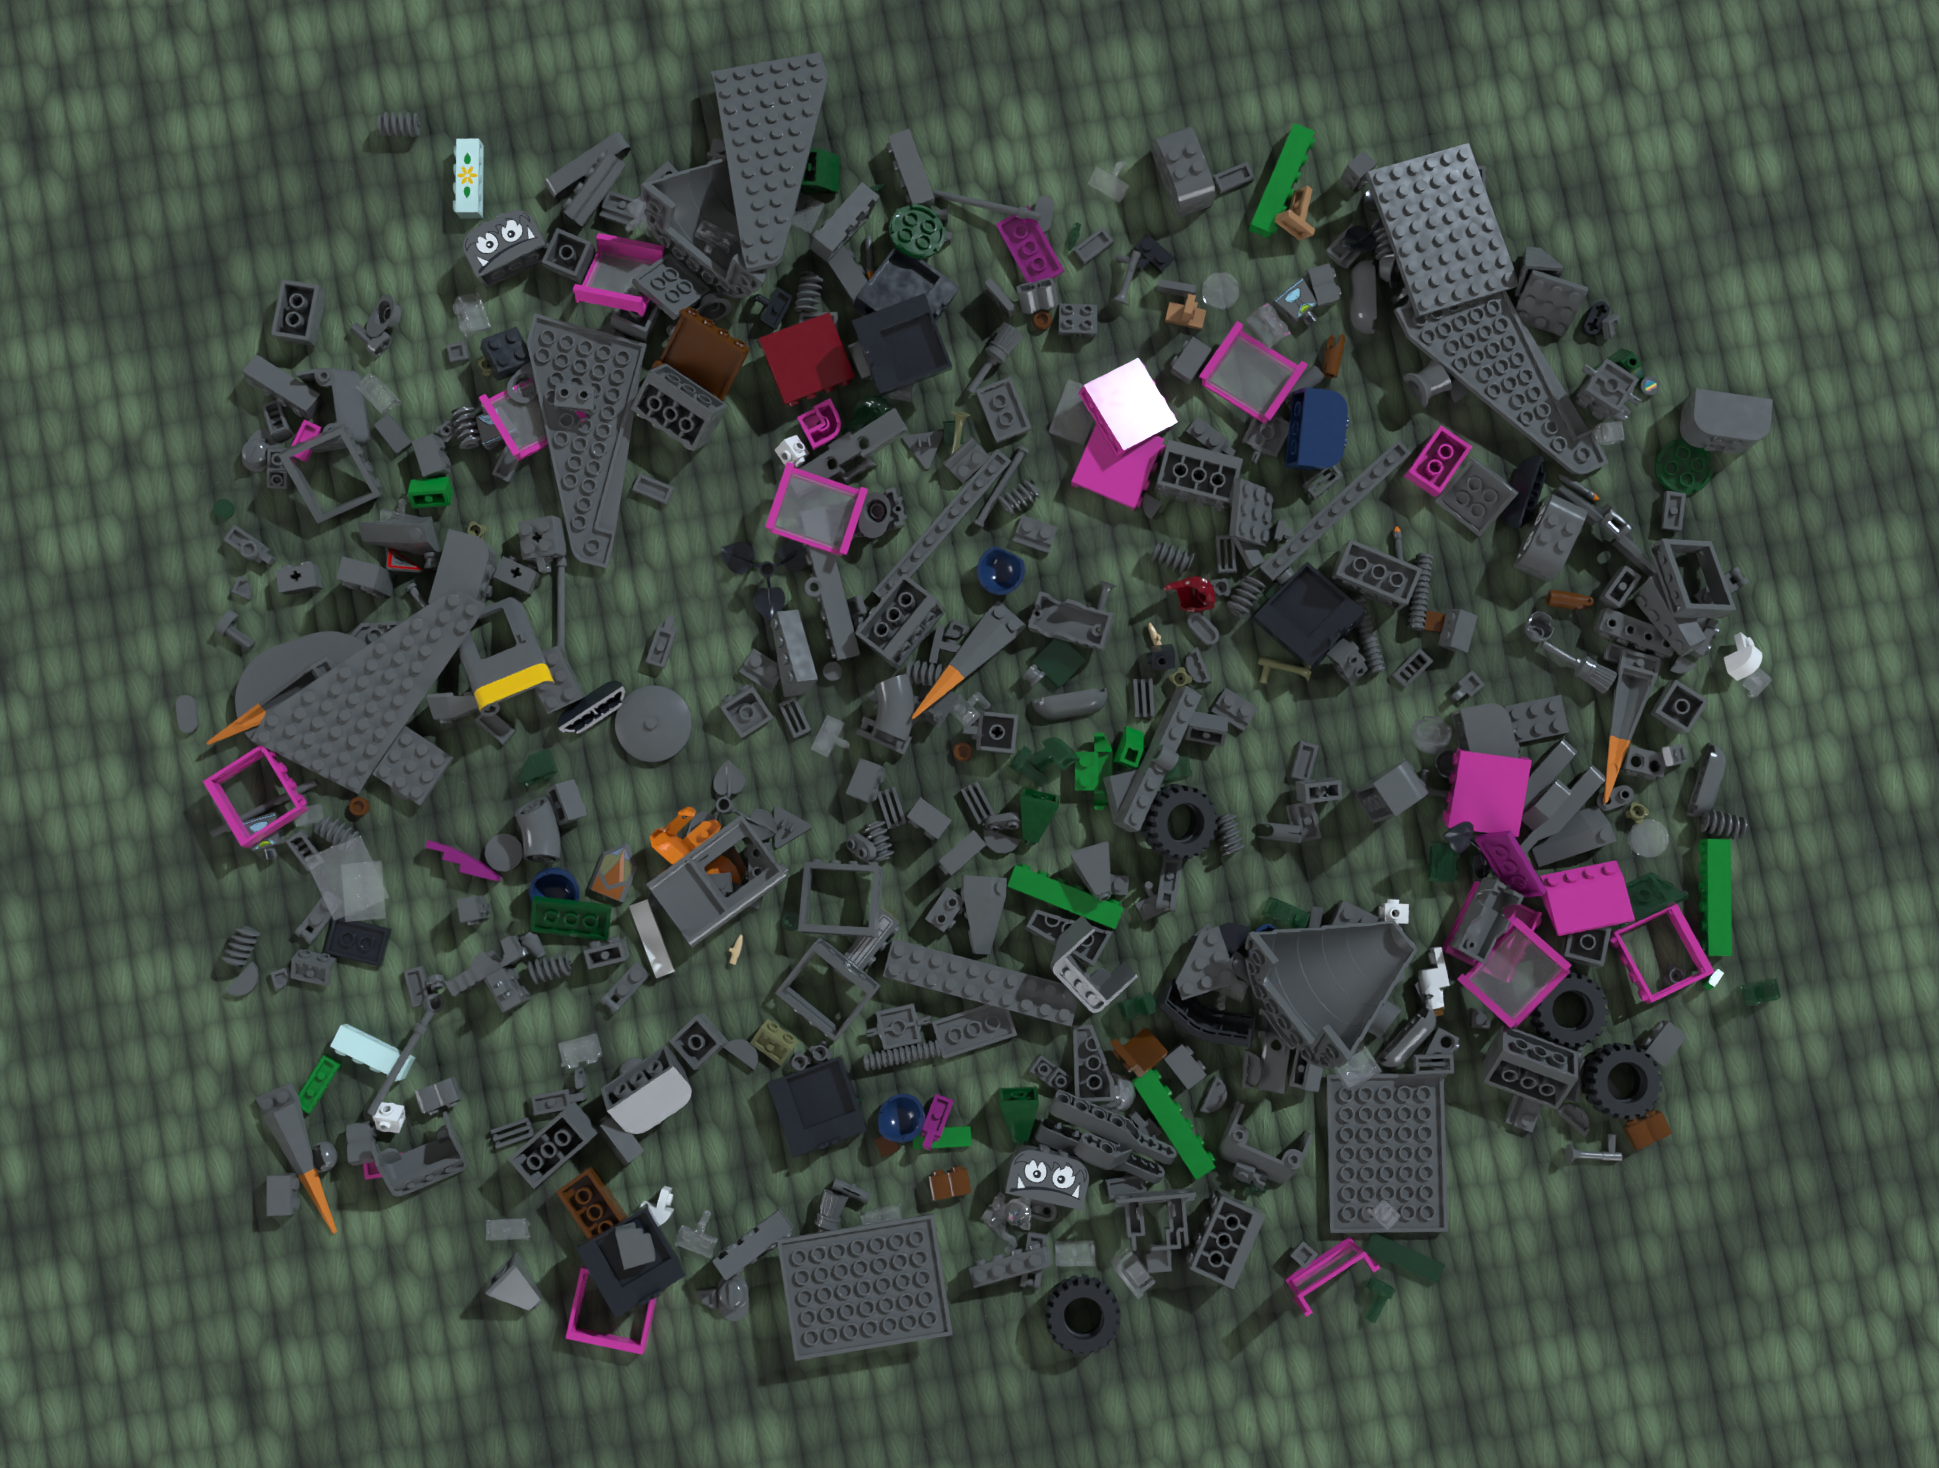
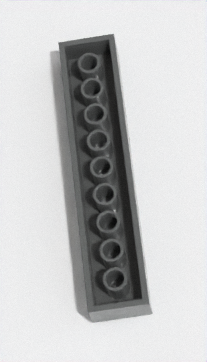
(980, 982)

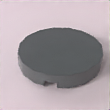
(504, 852)

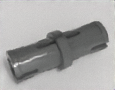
(840, 1186)

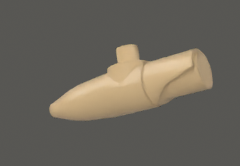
(1153, 634)
(736, 950)

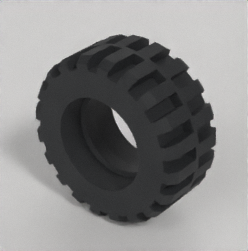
(1201, 822)
(1591, 1020)
(1645, 1086)
(1082, 1341)

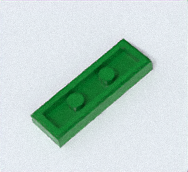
(318, 1082)
(951, 1137)

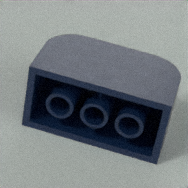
(1316, 429)

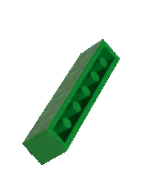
(1282, 179)
(1065, 896)
(1715, 897)
(1174, 1125)

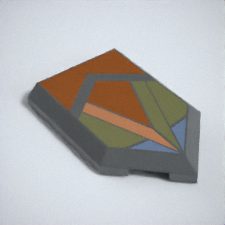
(615, 873)

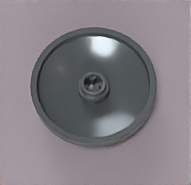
(653, 723)

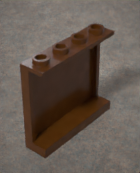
(704, 353)

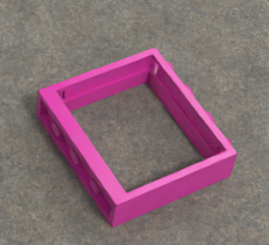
(227, 809)
(1688, 939)
(604, 1339)

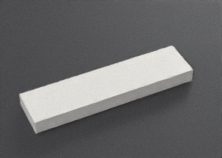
(652, 938)

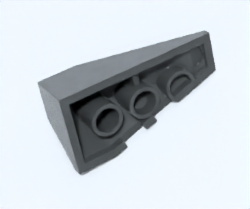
(406, 535)
(451, 706)
(1091, 1070)

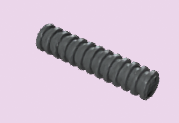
(1420, 593)
(1368, 640)
(901, 1055)

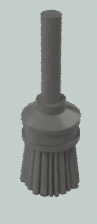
(997, 352)
(1586, 669)
(830, 1210)

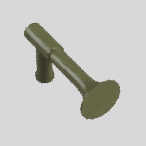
(959, 420)
(1271, 663)

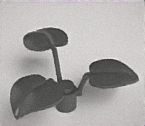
(731, 780)

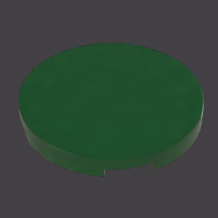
(917, 231)
(1683, 467)

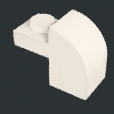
(1745, 660)
(660, 1209)

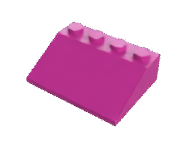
(1587, 898)

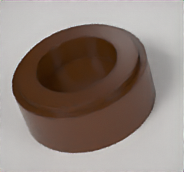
(1042, 320)
(962, 751)
(359, 806)

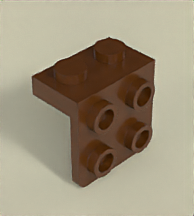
(1140, 1052)

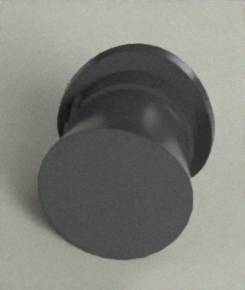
(1428, 382)

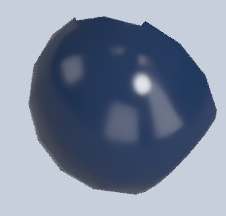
(1000, 571)
(554, 883)
(901, 1118)

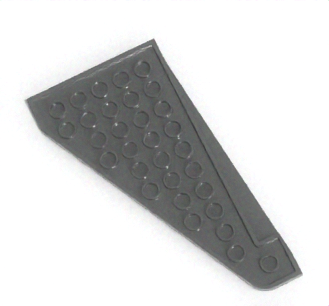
(767, 135)
(1500, 362)
(593, 453)
(359, 707)

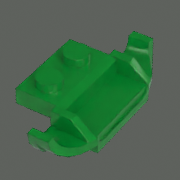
(1092, 768)

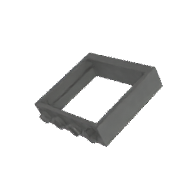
(305, 490)
(1674, 586)
(875, 906)
(845, 967)

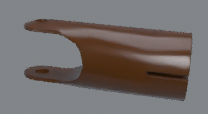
(1333, 357)
(1567, 600)

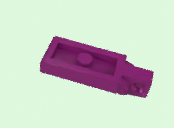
(936, 1120)

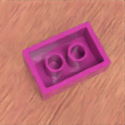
(1438, 461)

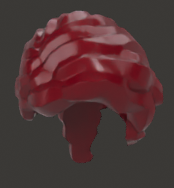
(1194, 593)

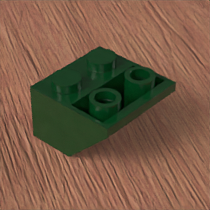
(821, 172)

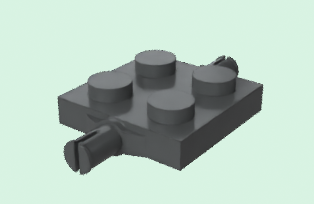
(1611, 385)
(1266, 438)
(898, 1026)

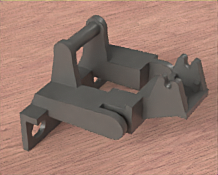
(1160, 1256)

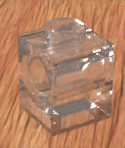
(1609, 433)

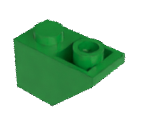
(1130, 748)

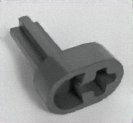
(375, 345)
(226, 628)

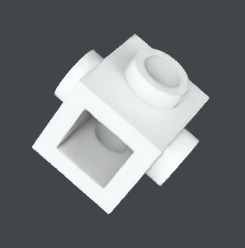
(792, 451)
(1401, 911)
(389, 1117)

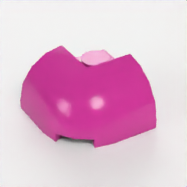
(821, 424)

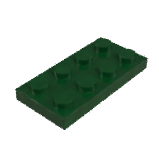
(570, 918)

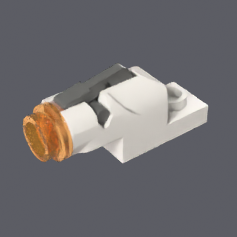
(1431, 980)

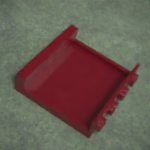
(806, 359)

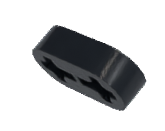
(1592, 317)

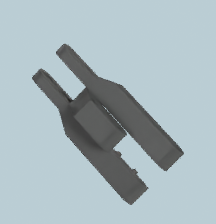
(1557, 802)
(1097, 1150)

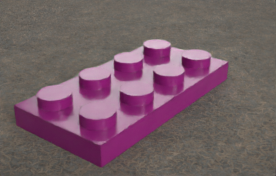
(1030, 248)
(1510, 863)

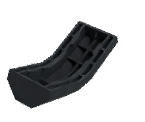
(1206, 1022)

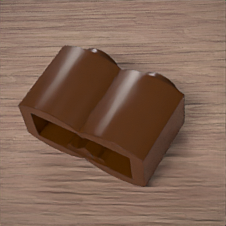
(1646, 1129)
(949, 1183)

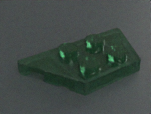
(1651, 895)

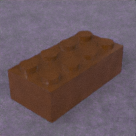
(591, 1202)

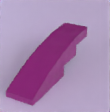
(468, 863)

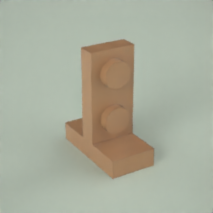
(1294, 218)
(1186, 315)

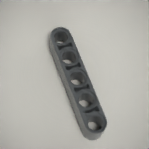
(568, 177)

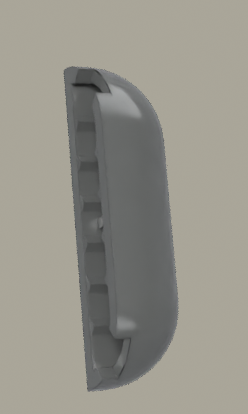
(1363, 296)
(1070, 704)
(1708, 781)
(1409, 1038)

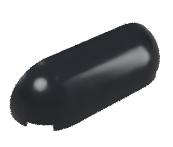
(1529, 484)
(592, 708)

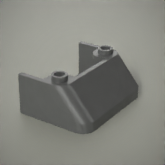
(348, 402)
(1095, 989)
(1233, 1148)
(423, 1164)

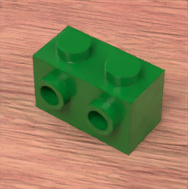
(430, 492)

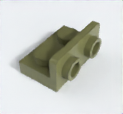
(774, 1042)

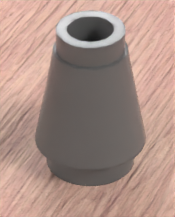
(532, 944)

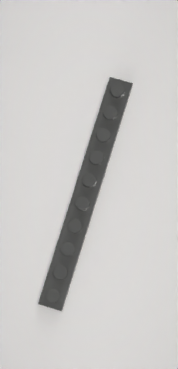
(1334, 510)
(946, 521)

